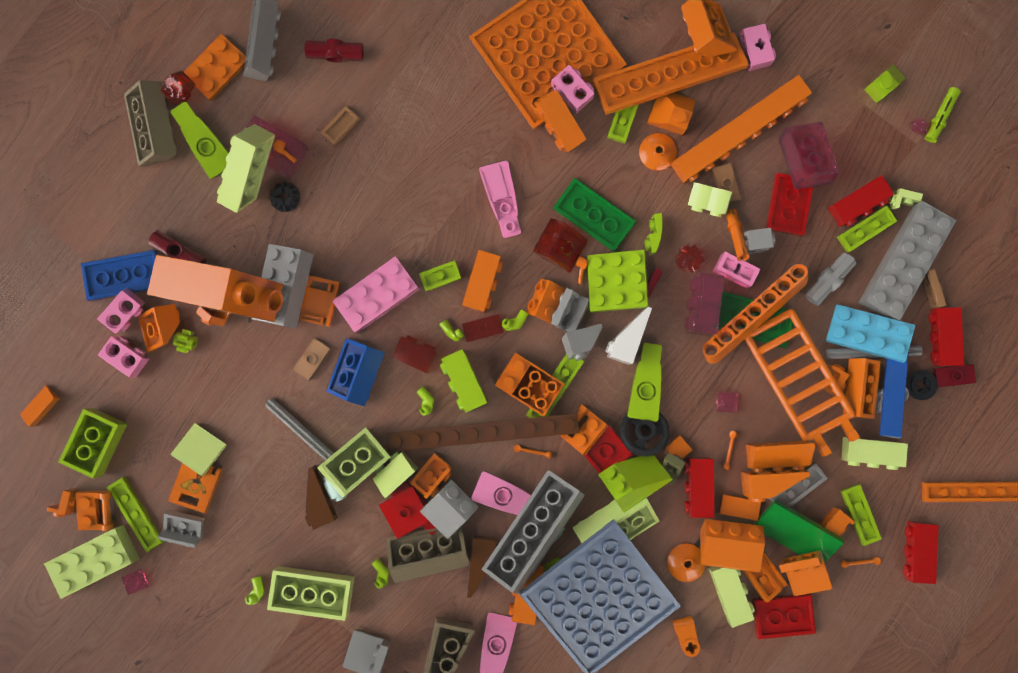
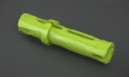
(951, 97)

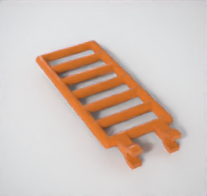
(777, 386)

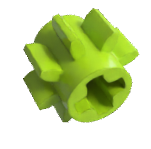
(185, 341)

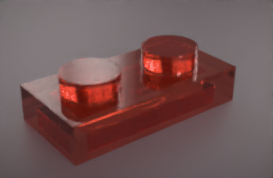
(482, 328)

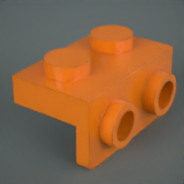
(545, 300)
(431, 475)

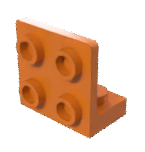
(806, 573)

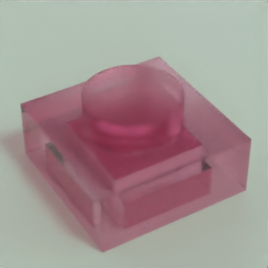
(727, 402)
(134, 581)

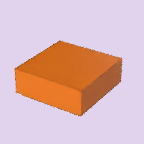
(678, 447)

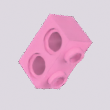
(568, 92)
(736, 271)
(118, 308)
(122, 360)

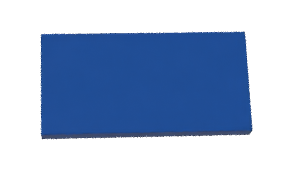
(111, 275)

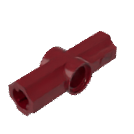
(334, 50)
(168, 246)

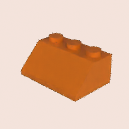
(708, 27)
(779, 455)
(732, 545)

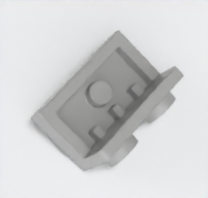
(570, 311)
(182, 528)

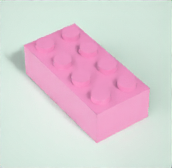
(376, 295)

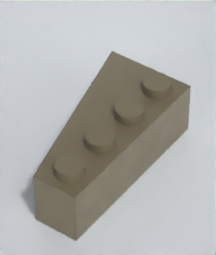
(447, 645)

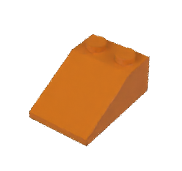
(767, 484)

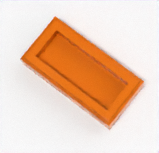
(739, 507)

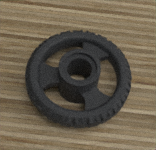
(639, 446)

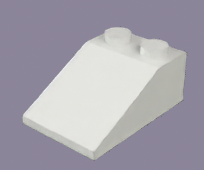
(626, 343)

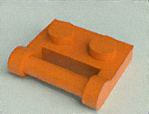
(589, 431)
(88, 510)

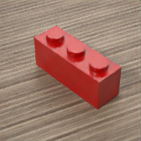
(861, 202)
(946, 336)
(699, 487)
(921, 552)

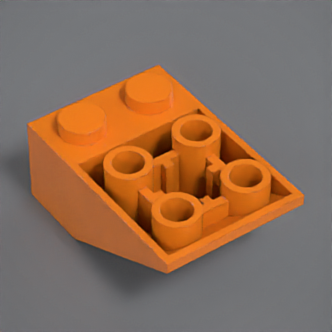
(529, 384)

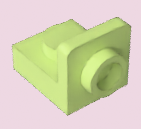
(904, 197)

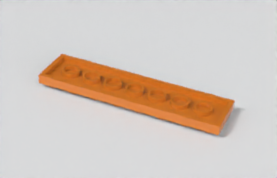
(664, 76)

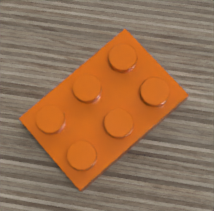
(216, 67)

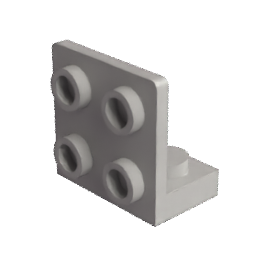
(366, 653)

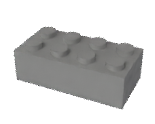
(291, 269)

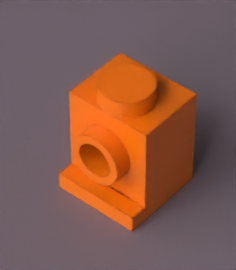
(836, 521)

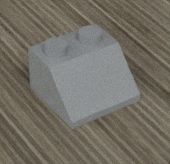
(449, 509)

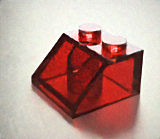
(560, 245)

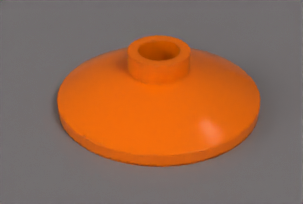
(654, 160)
(677, 558)

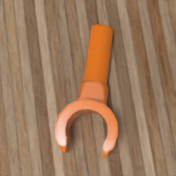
(279, 147)
(582, 263)

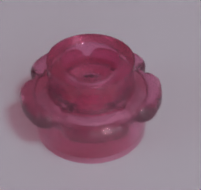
(919, 126)

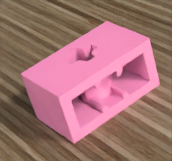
(759, 36)

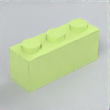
(874, 453)
(732, 595)

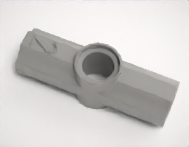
(830, 279)

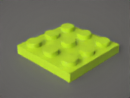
(617, 281)

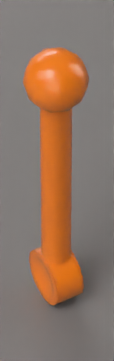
(733, 435)
(517, 448)
(876, 560)

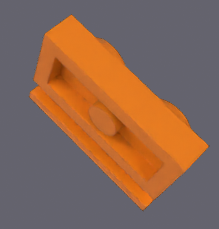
(767, 581)

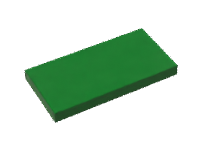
(594, 215)
(733, 304)
(798, 531)

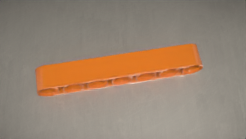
(758, 305)

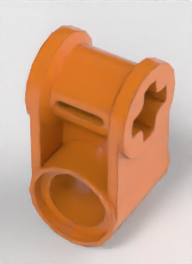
(686, 633)

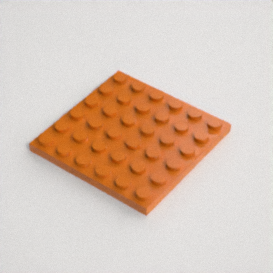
(538, 42)

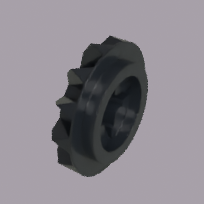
(291, 201)
(929, 382)

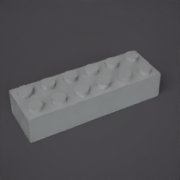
(907, 261)
(533, 532)

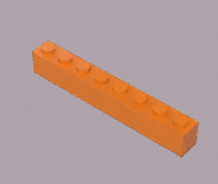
(740, 129)

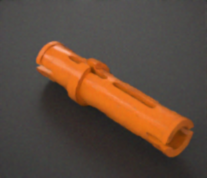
(735, 228)

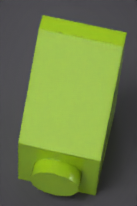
(885, 83)

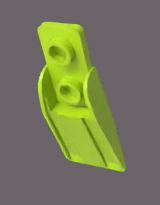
(201, 140)
(646, 385)

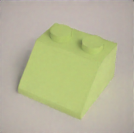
(394, 474)

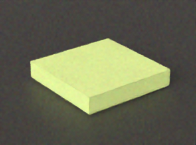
(198, 449)

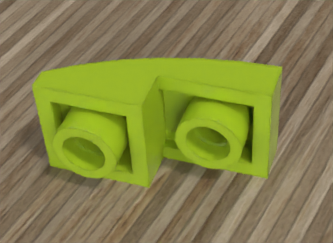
(653, 240)

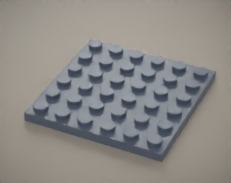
(600, 598)

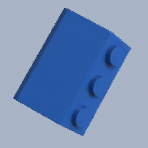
(355, 372)

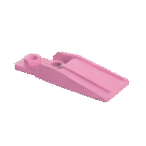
(501, 196)
(499, 494)
(496, 643)

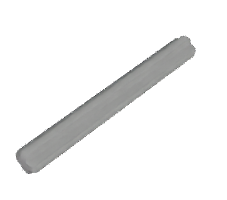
(847, 353)
(298, 428)

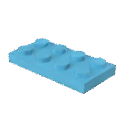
(870, 333)

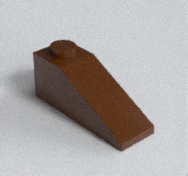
(318, 504)
(481, 551)

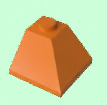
(672, 113)
(158, 325)

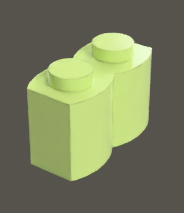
(710, 199)

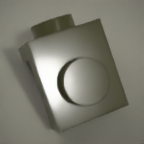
(673, 465)

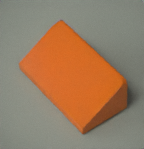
(39, 406)

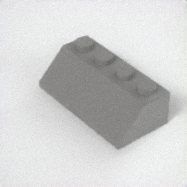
(261, 38)

